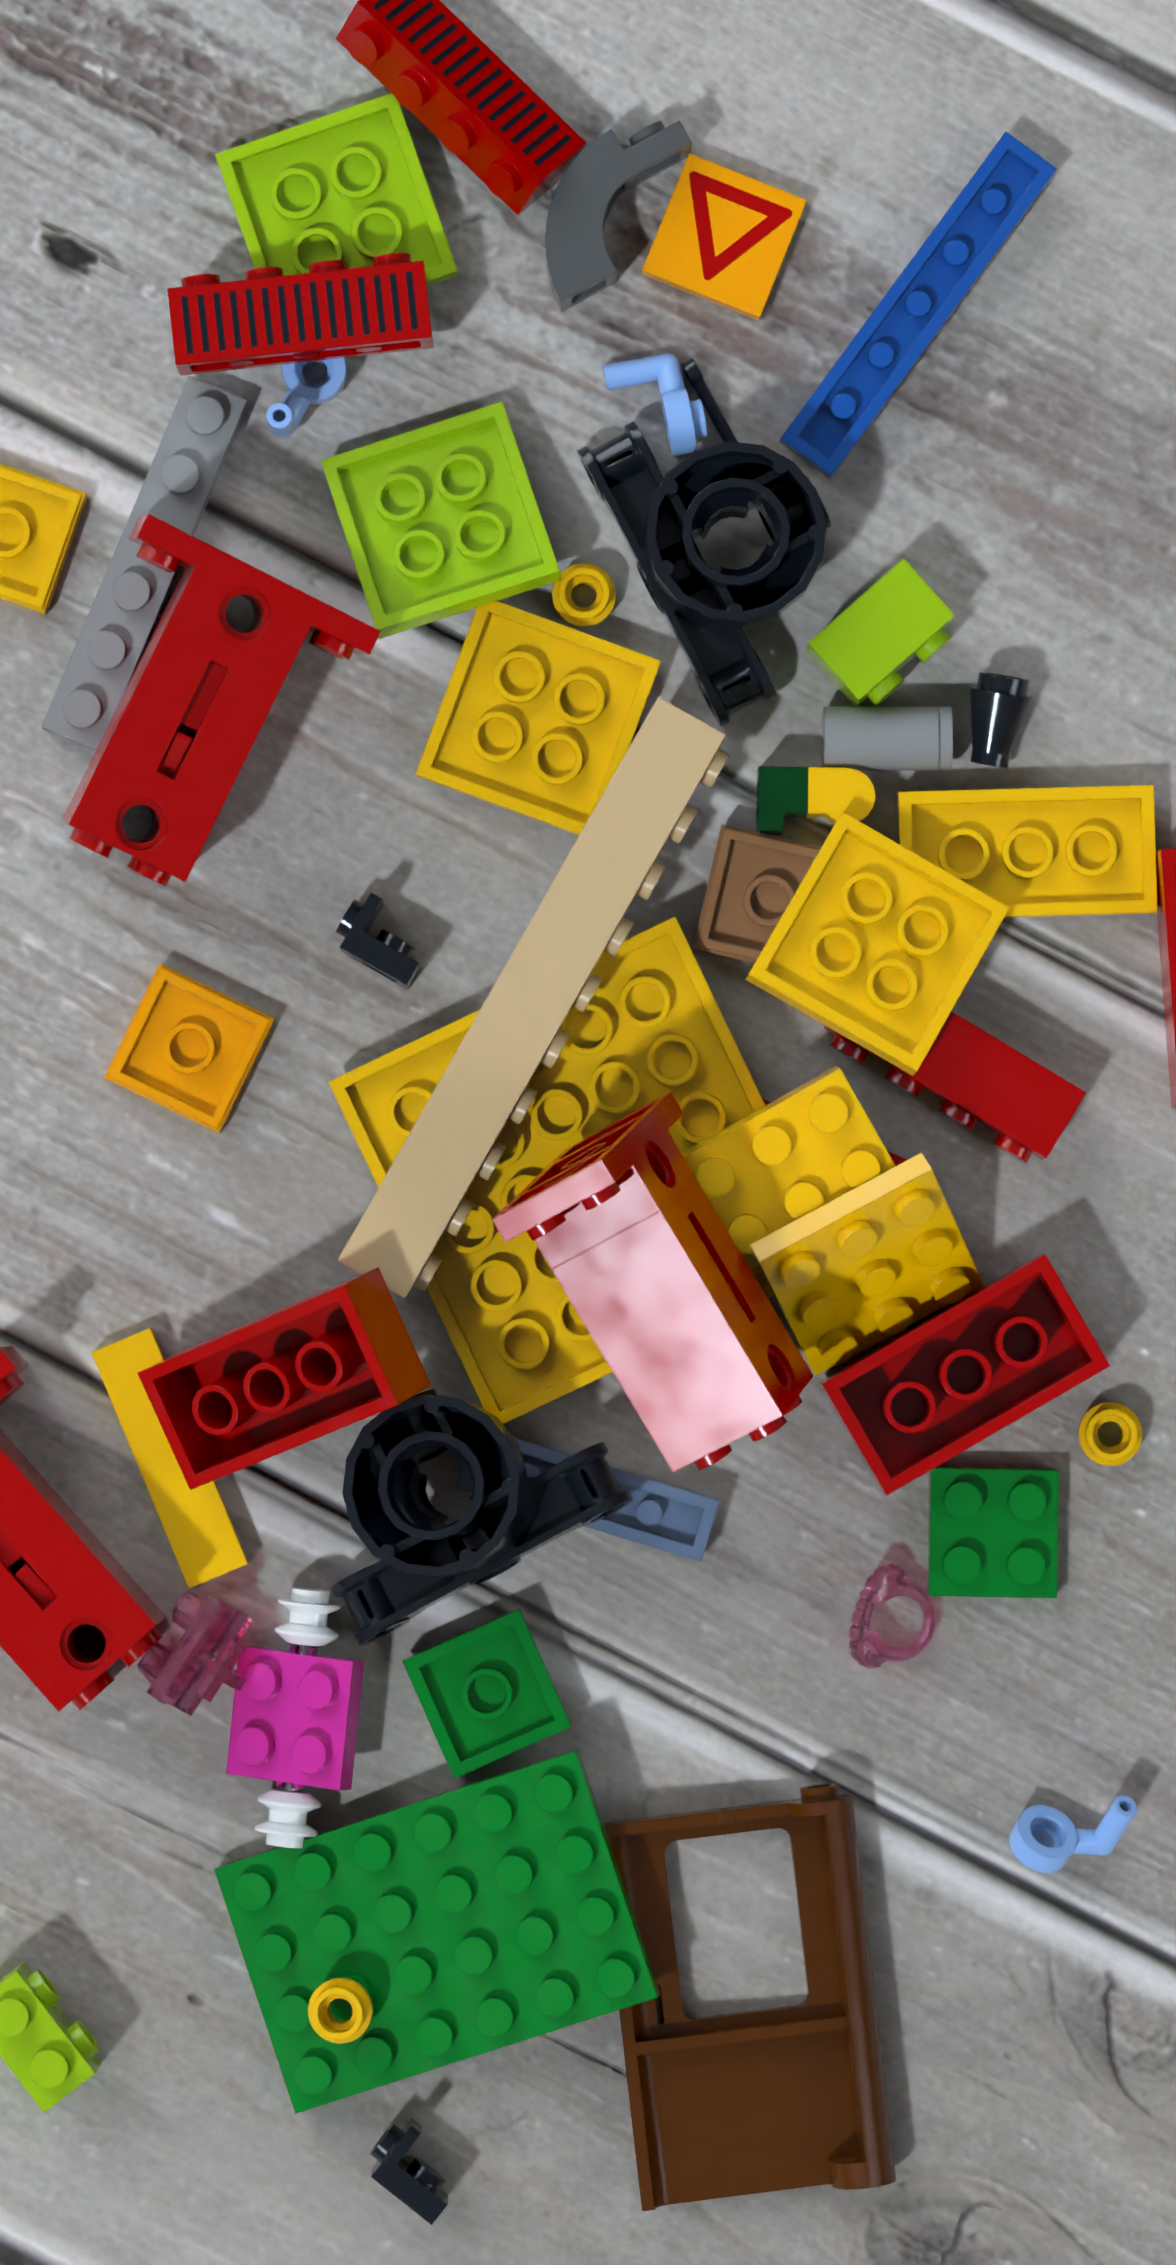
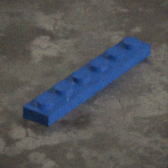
(918, 305)

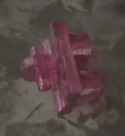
(202, 1656)

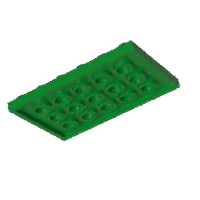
(457, 1917)

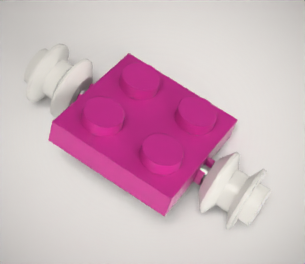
(296, 1718)

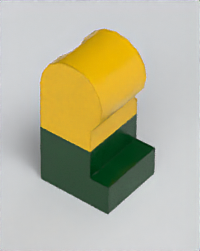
(810, 794)

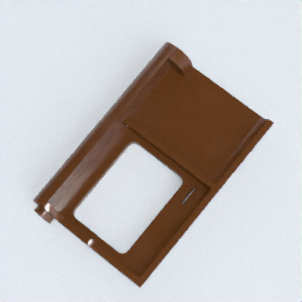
(765, 2091)

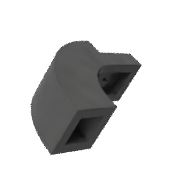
(586, 194)

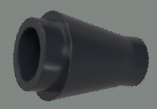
(996, 717)

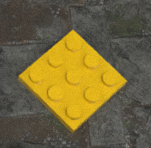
(536, 716)
(877, 943)
(867, 1264)

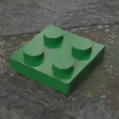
(993, 1532)
(486, 1693)

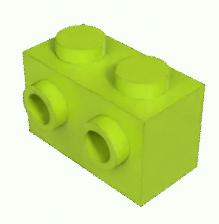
(881, 635)
(40, 2040)

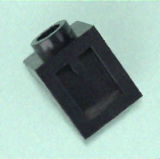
(383, 954)
(411, 2183)

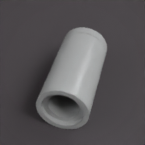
(887, 737)

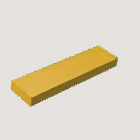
(194, 1518)

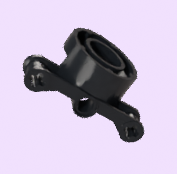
(700, 604)
(506, 1520)

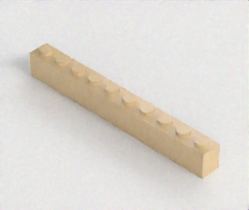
(533, 997)

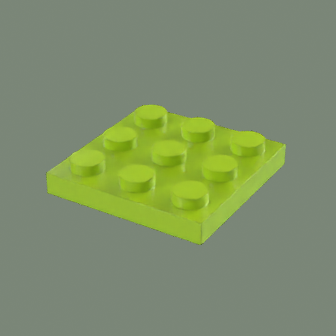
(337, 193)
(441, 520)

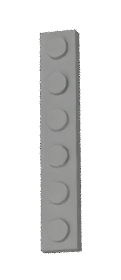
(133, 589)

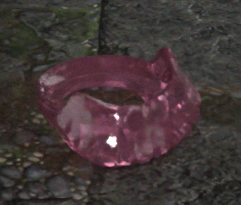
(883, 1585)

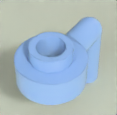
(285, 416)
(682, 417)
(1047, 1837)

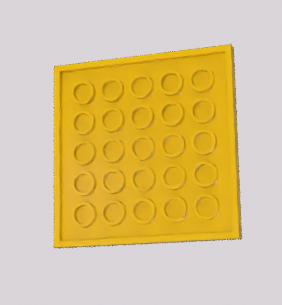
(638, 1039)

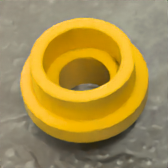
(584, 575)
(1130, 1434)
(330, 2027)

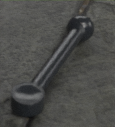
(697, 381)

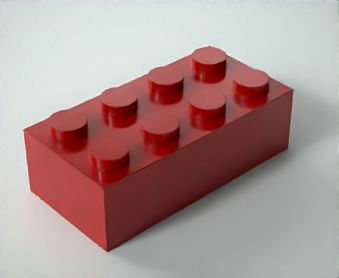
(964, 1374)
(284, 1379)

